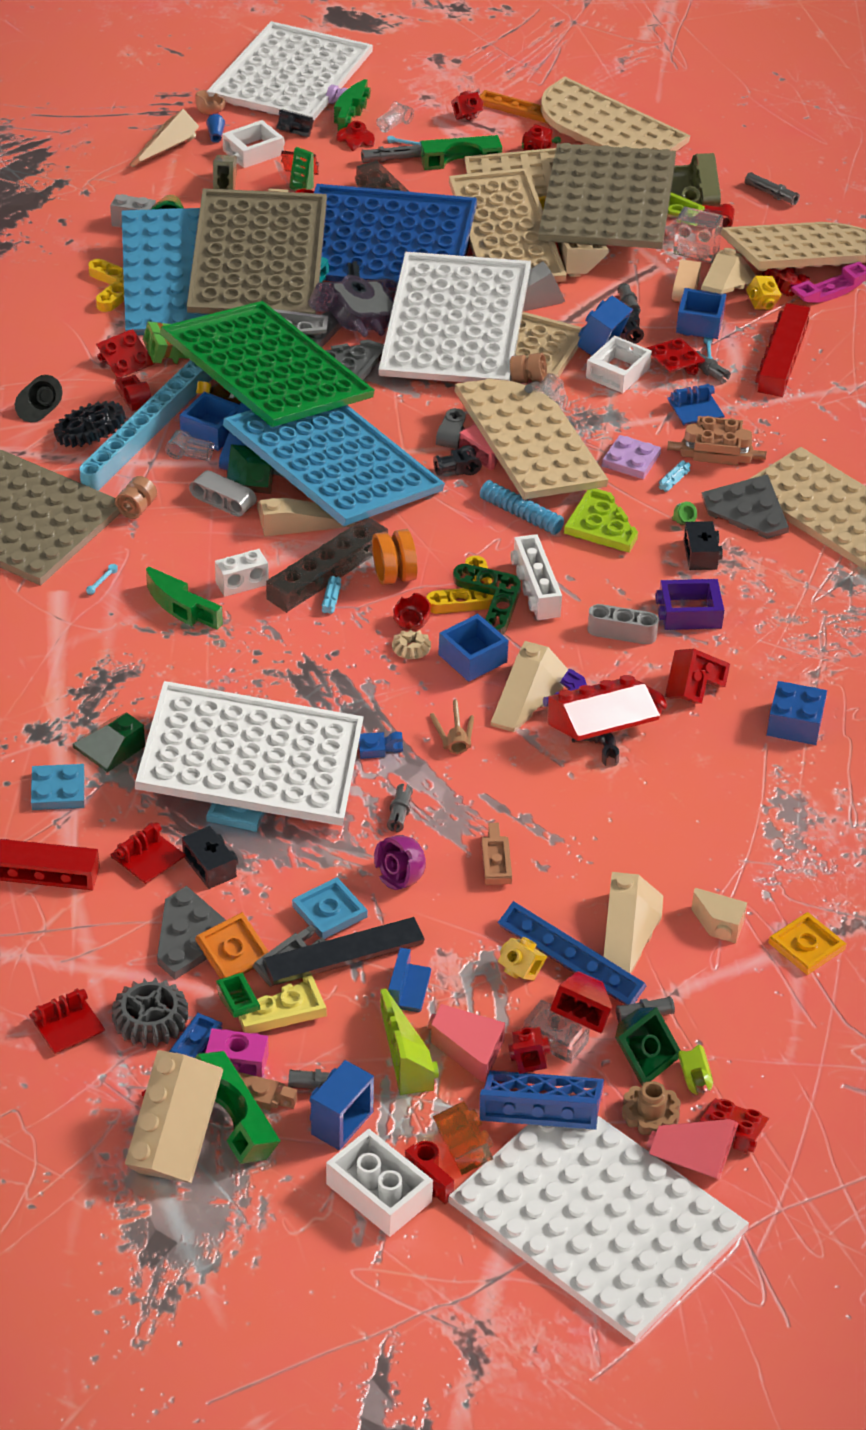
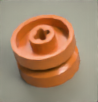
(394, 556)

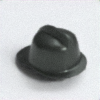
(38, 398)

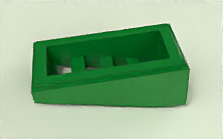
(298, 181)
(237, 995)

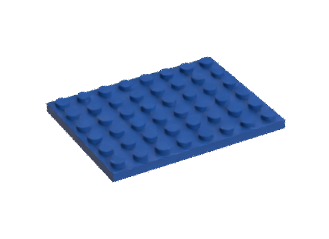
(383, 224)

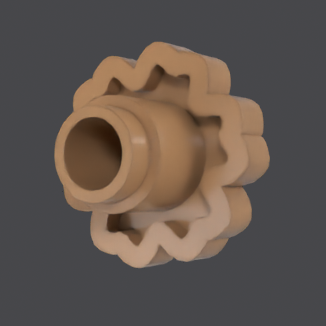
(650, 1107)

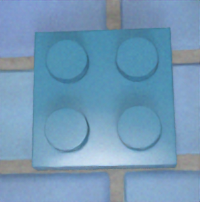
(58, 787)
(329, 908)

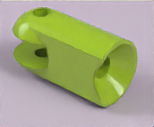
(696, 1068)

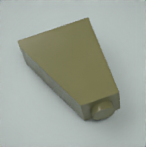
(224, 172)

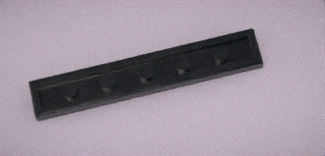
(342, 951)

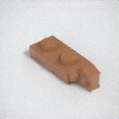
(496, 857)
(269, 1092)

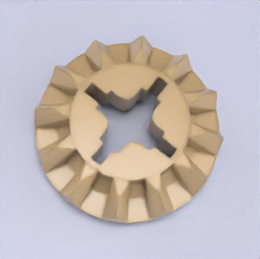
(414, 650)

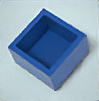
(701, 313)
(603, 324)
(206, 418)
(473, 647)
(796, 712)
(341, 1104)

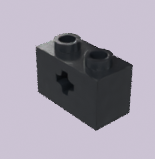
(702, 545)
(209, 857)

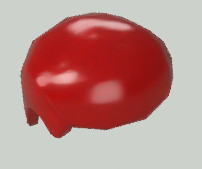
(412, 612)

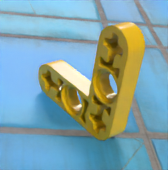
(113, 294)
(481, 601)

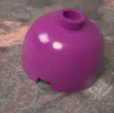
(399, 861)

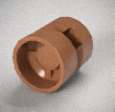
(526, 368)
(136, 497)

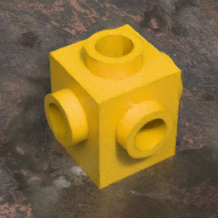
(763, 292)
(521, 958)

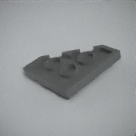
(358, 358)
(748, 505)
(184, 919)

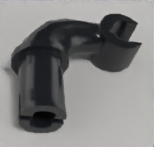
(610, 748)

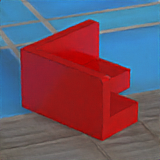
(692, 671)

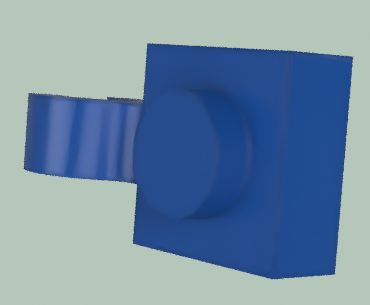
(375, 744)

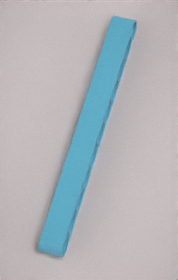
(142, 426)

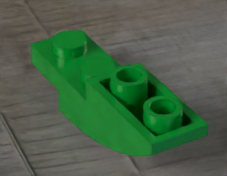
(351, 103)
(179, 602)

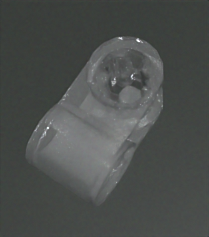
(554, 388)

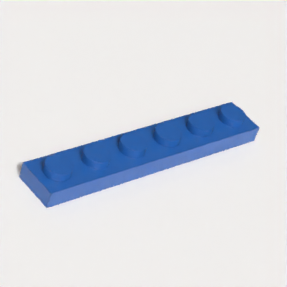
(571, 953)

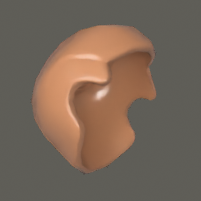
(207, 104)

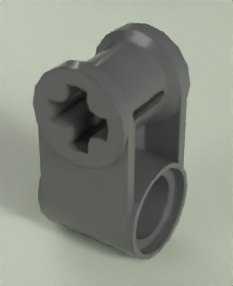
(449, 431)

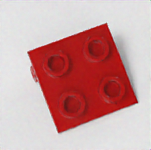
(786, 279)
(124, 354)
(677, 355)
(147, 853)
(66, 1021)
(750, 1122)

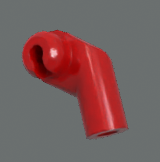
(658, 699)

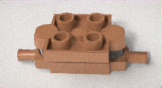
(717, 442)

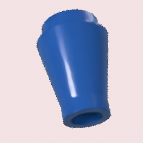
(215, 125)

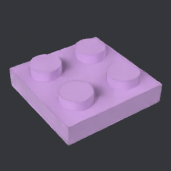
(631, 456)

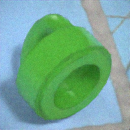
(684, 513)

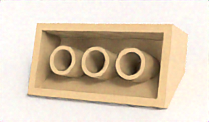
(174, 1117)

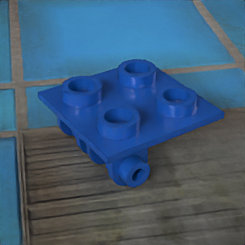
(694, 402)

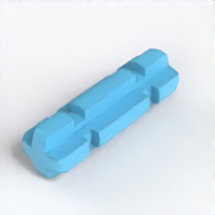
(674, 475)
(331, 595)

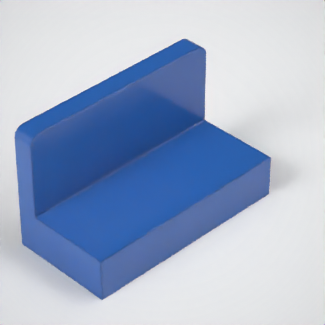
(409, 982)

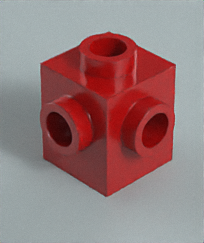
(467, 105)
(537, 138)
(529, 1049)

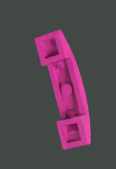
(851, 277)

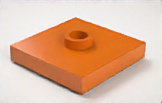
(232, 946)

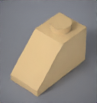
(719, 914)

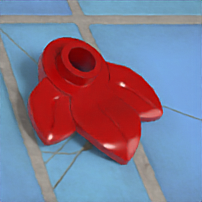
(355, 135)

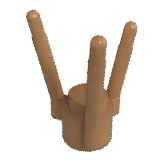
(457, 739)

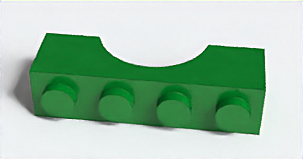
(439, 152)
(252, 1134)

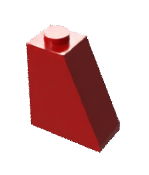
(583, 1001)

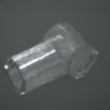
(397, 114)
(183, 444)

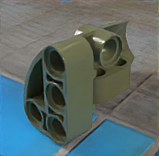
(698, 180)

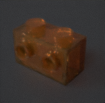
(463, 1137)

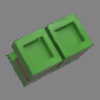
(158, 346)

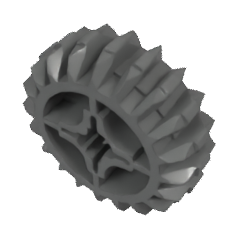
(151, 1018)

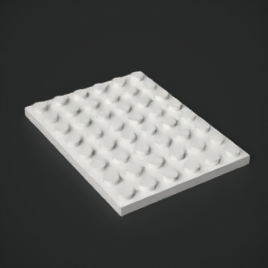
(290, 70)
(455, 318)
(250, 753)
(600, 1219)

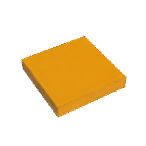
(807, 943)

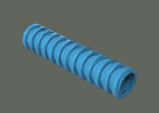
(521, 508)

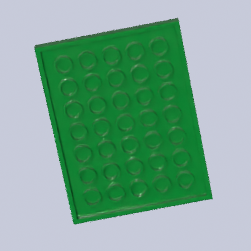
(267, 363)

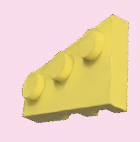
(288, 1007)

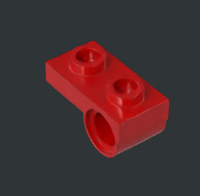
(133, 391)
(426, 1158)

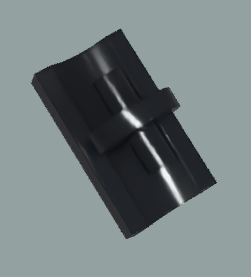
(295, 122)

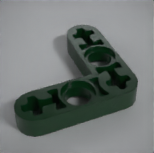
(500, 593)

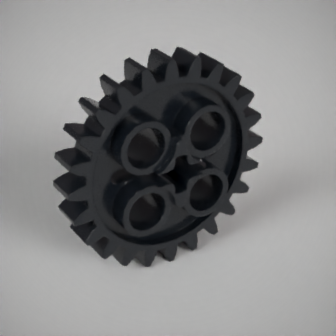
(89, 423)

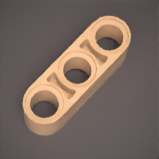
(686, 277)

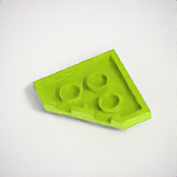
(601, 522)

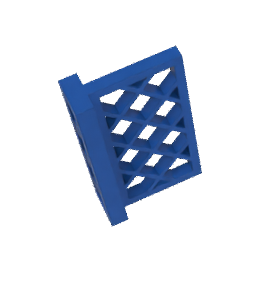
(545, 1109)

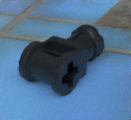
(632, 328)
(458, 462)

